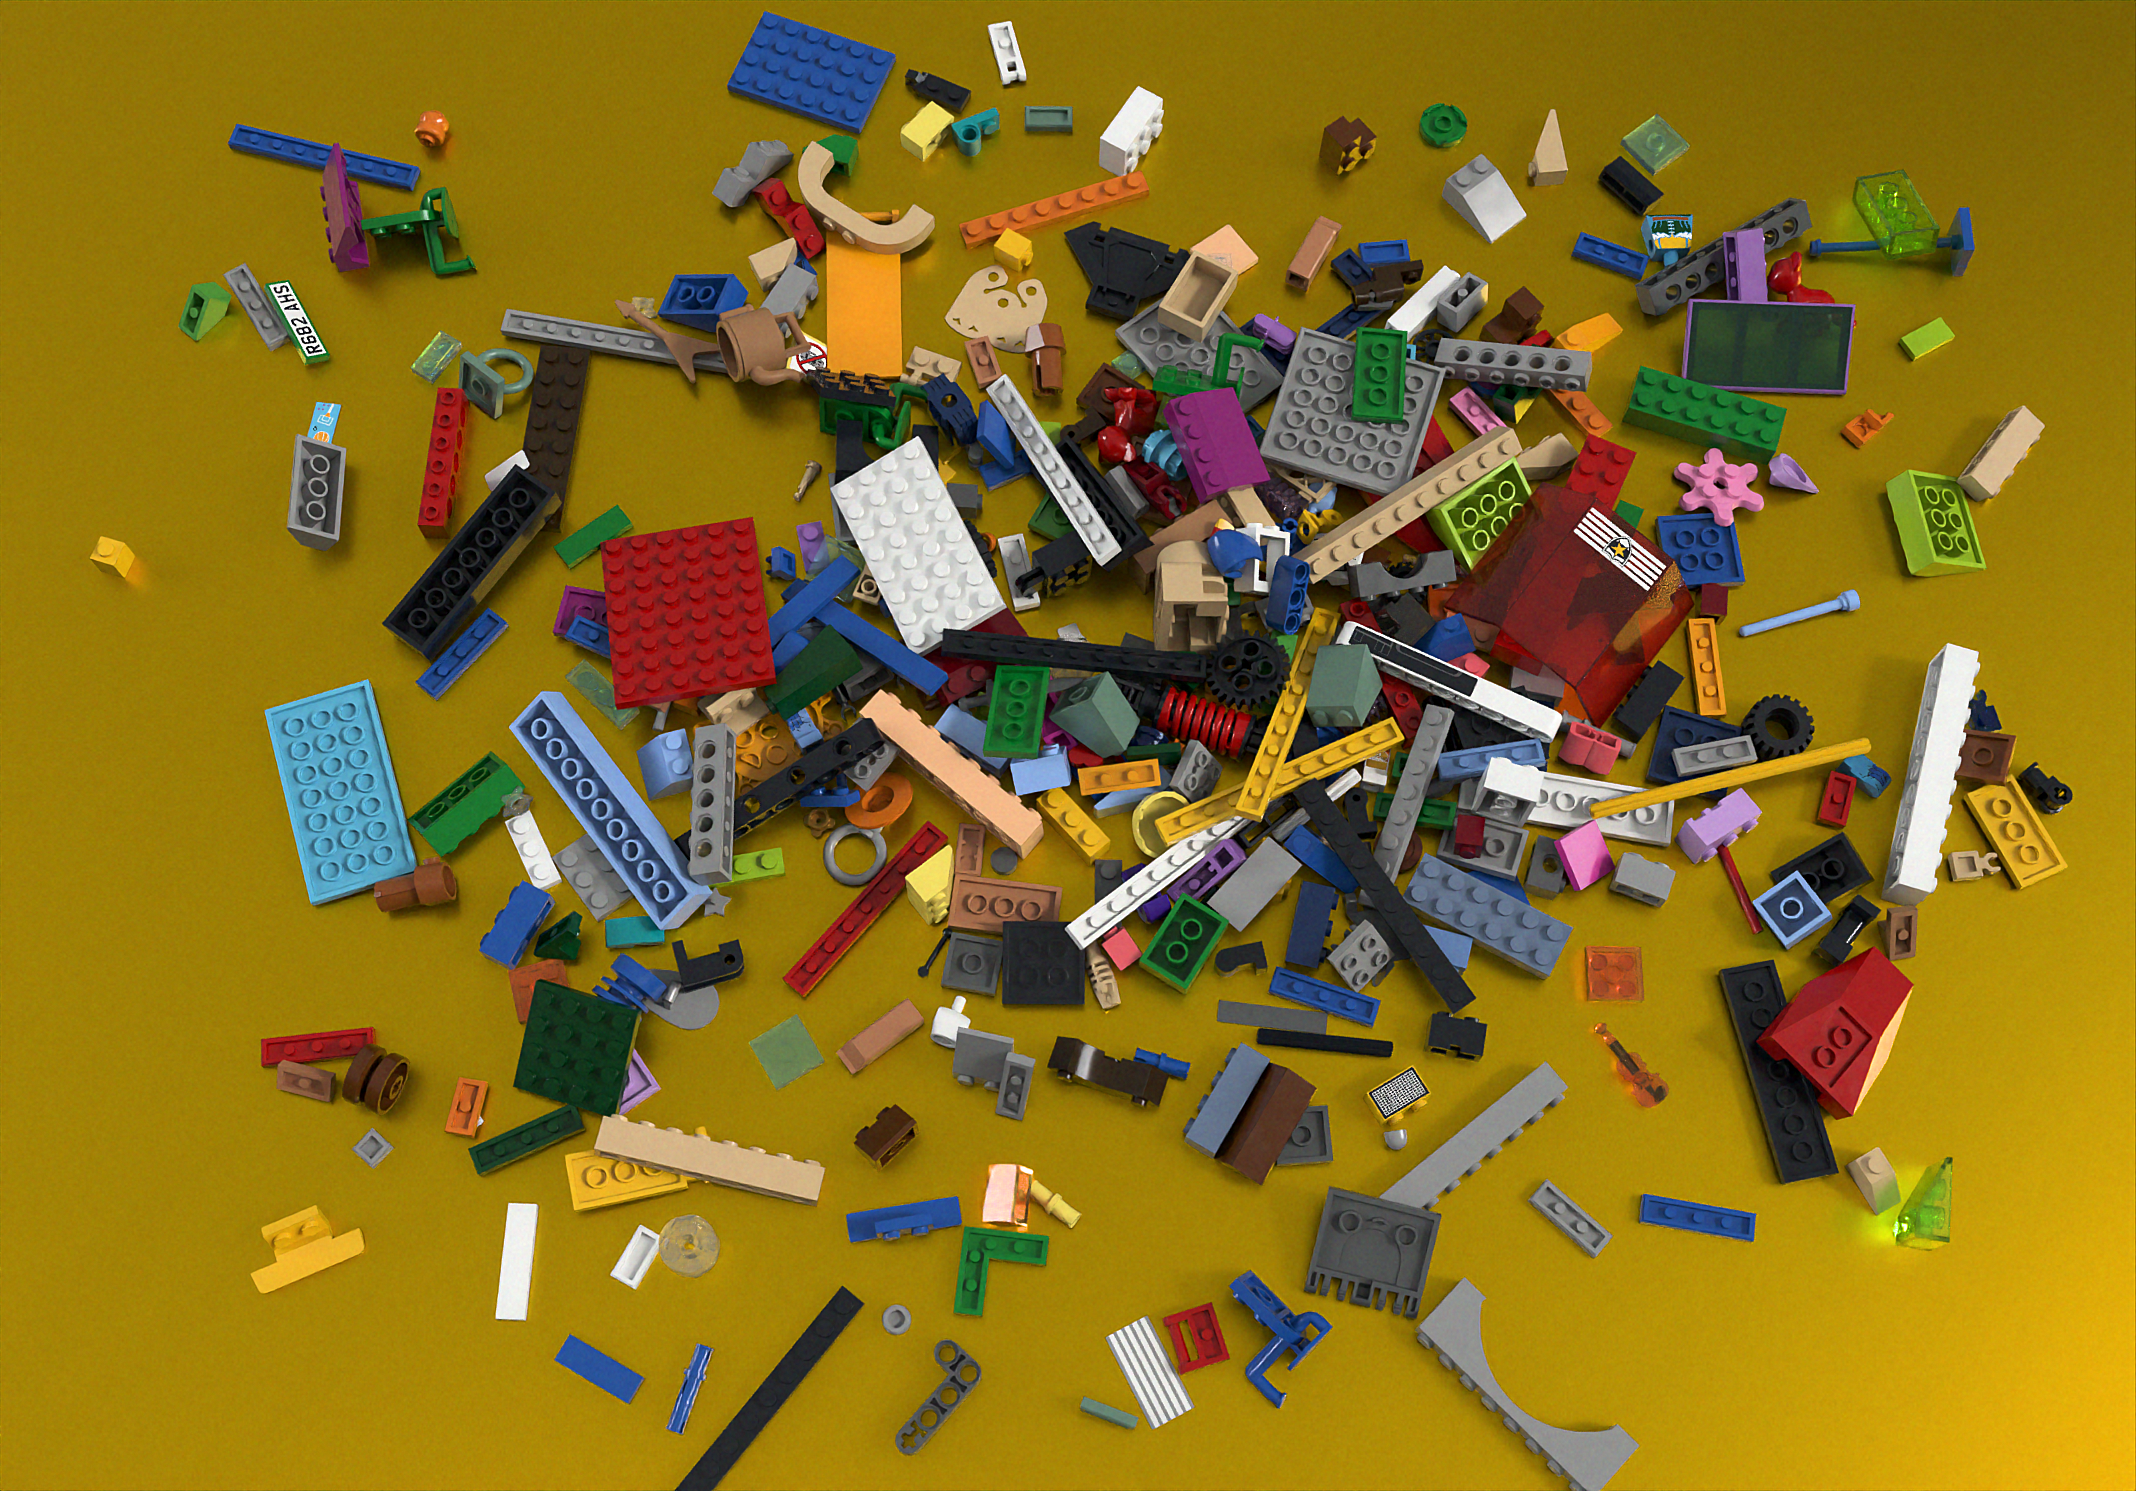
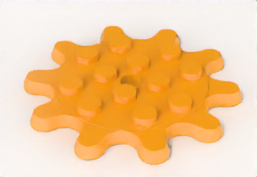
(763, 756)

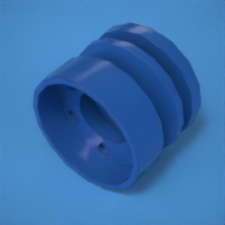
(632, 984)

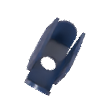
(959, 416)

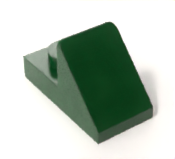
(560, 939)

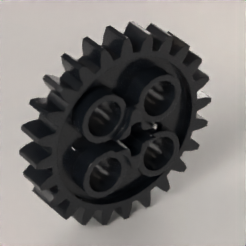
(1260, 686)

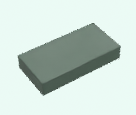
(1048, 118)
(1108, 1413)

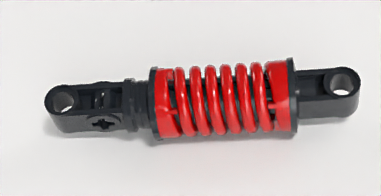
(1194, 721)

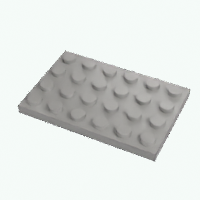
(1160, 345)

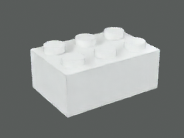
(1131, 132)
(1507, 792)

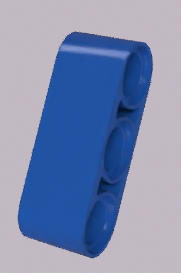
(1287, 594)

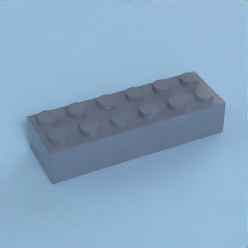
(1486, 915)

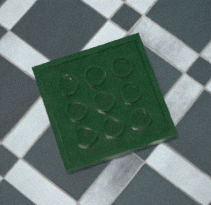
(577, 1048)

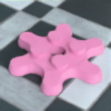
(1720, 501)

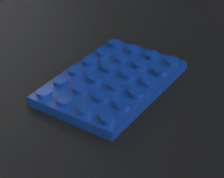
(811, 72)

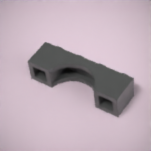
(1431, 568)

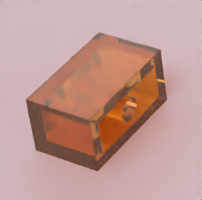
(1007, 1195)

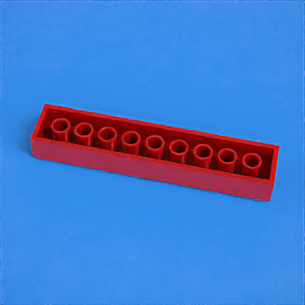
(1598, 473)

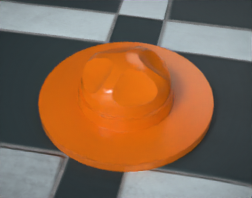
(882, 803)

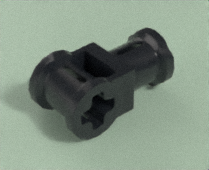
(2046, 789)

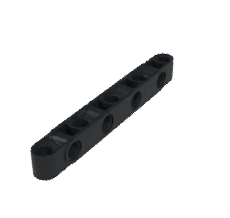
(781, 789)

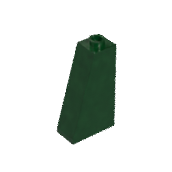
(812, 673)

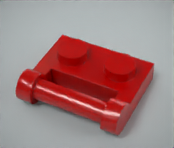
(1205, 1335)

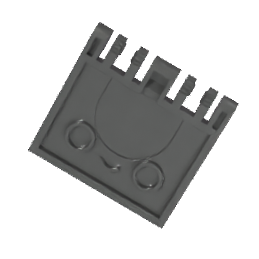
(1374, 1247)

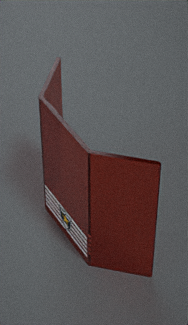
(1578, 594)

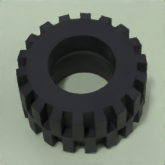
(1787, 714)

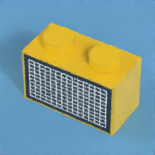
(1397, 1096)

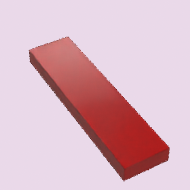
(315, 1046)

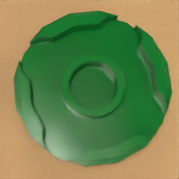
(1443, 125)

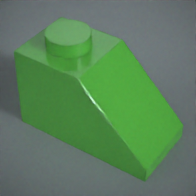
(203, 309)

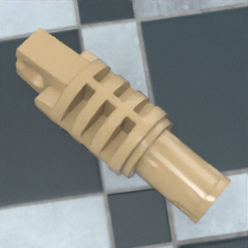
(1101, 976)

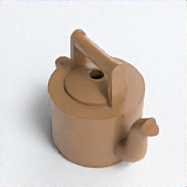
(755, 345)

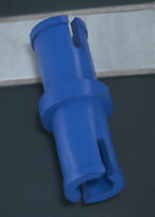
(1162, 1062)

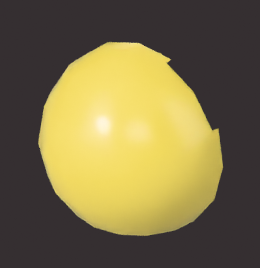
(1144, 816)

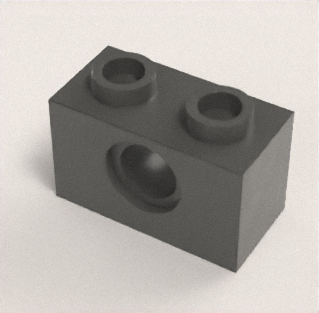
(1537, 880)

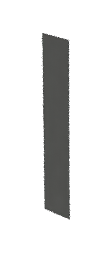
(1272, 1017)

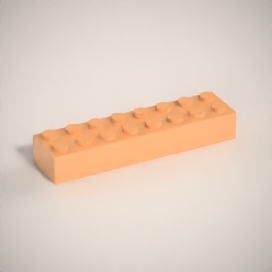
(954, 775)

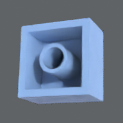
(1040, 774)
(1792, 910)

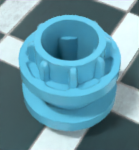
(1162, 451)

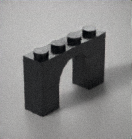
(851, 455)

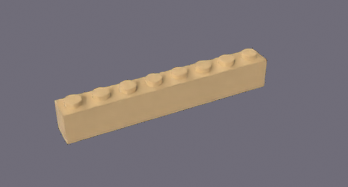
(709, 1160)

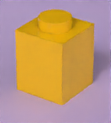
(1013, 250)
(112, 557)

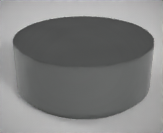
(1004, 861)

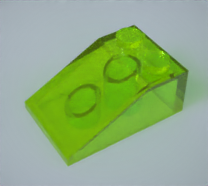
(1927, 1213)

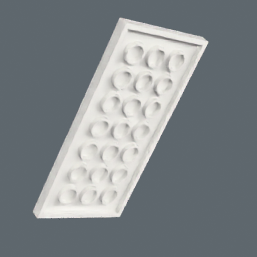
(917, 547)

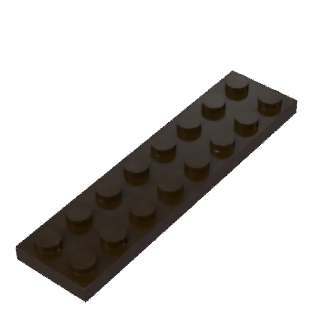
(556, 421)

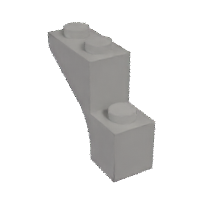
(756, 165)

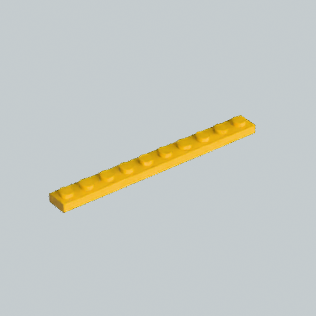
(1285, 718)
(1293, 775)

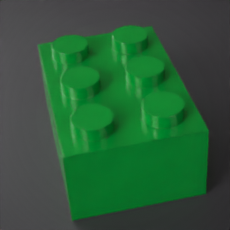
(1183, 943)

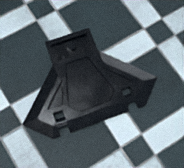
(1123, 268)

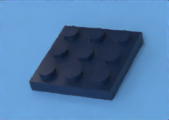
(1685, 729)

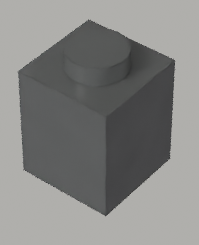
(965, 499)

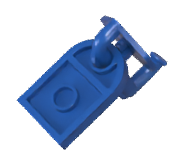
(1289, 1329)

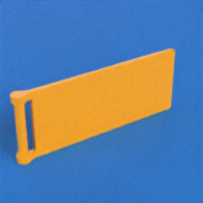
(863, 306)

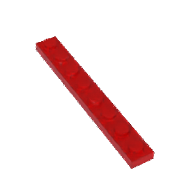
(864, 910)

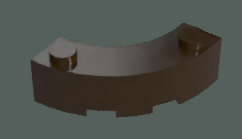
(1125, 1079)

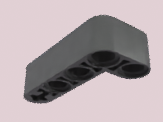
(934, 1402)

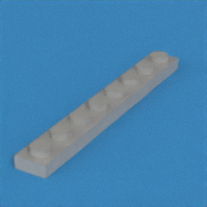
(1411, 792)

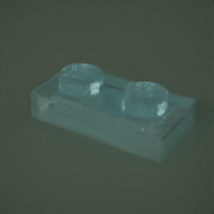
(436, 357)

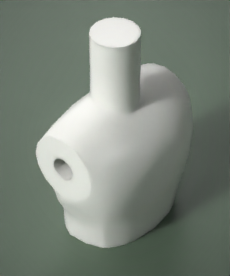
(947, 1022)

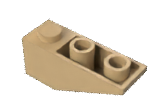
(1548, 459)

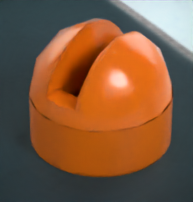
(992, 541)

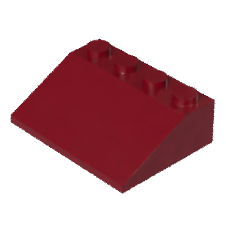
(968, 674)

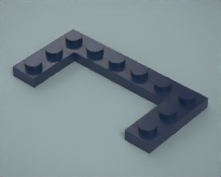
(1344, 323)

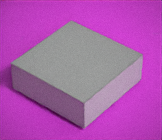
(373, 1148)

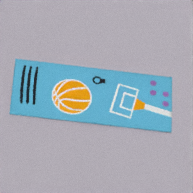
(324, 421)

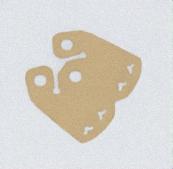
(989, 319)

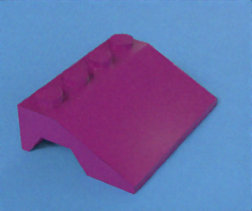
(343, 214)
(1215, 443)

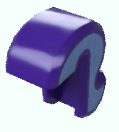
(1156, 907)

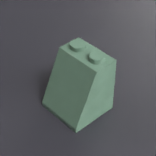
(1342, 686)
(1097, 715)

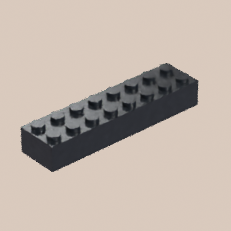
(472, 563)

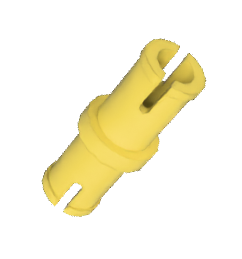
(1054, 1204)

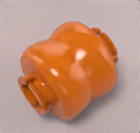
(431, 128)

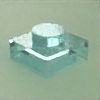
(1128, 364)

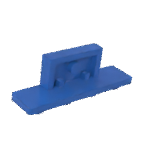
(904, 1219)

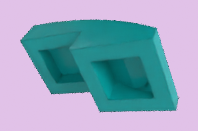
(632, 931)

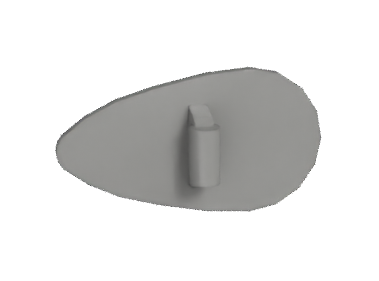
(683, 1010)

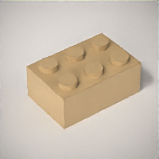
(1197, 296)

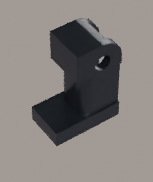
(1851, 920)
(710, 968)

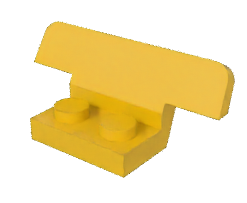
(304, 1247)

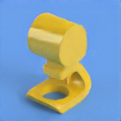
(1326, 522)

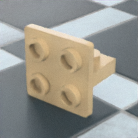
(736, 708)

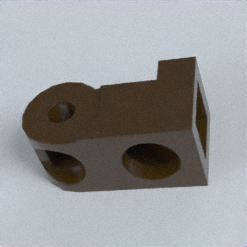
(1086, 430)

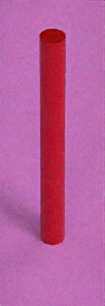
(1740, 889)

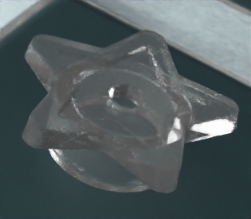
(646, 304)
(522, 805)

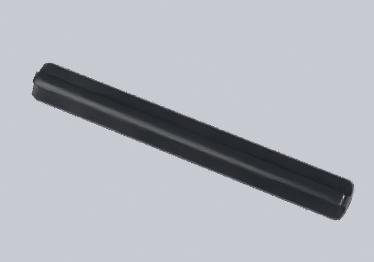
(1324, 1042)

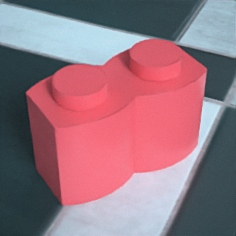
(1590, 748)

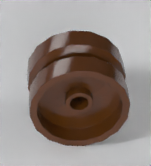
(375, 1079)

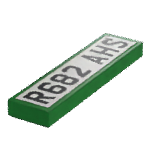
(296, 322)

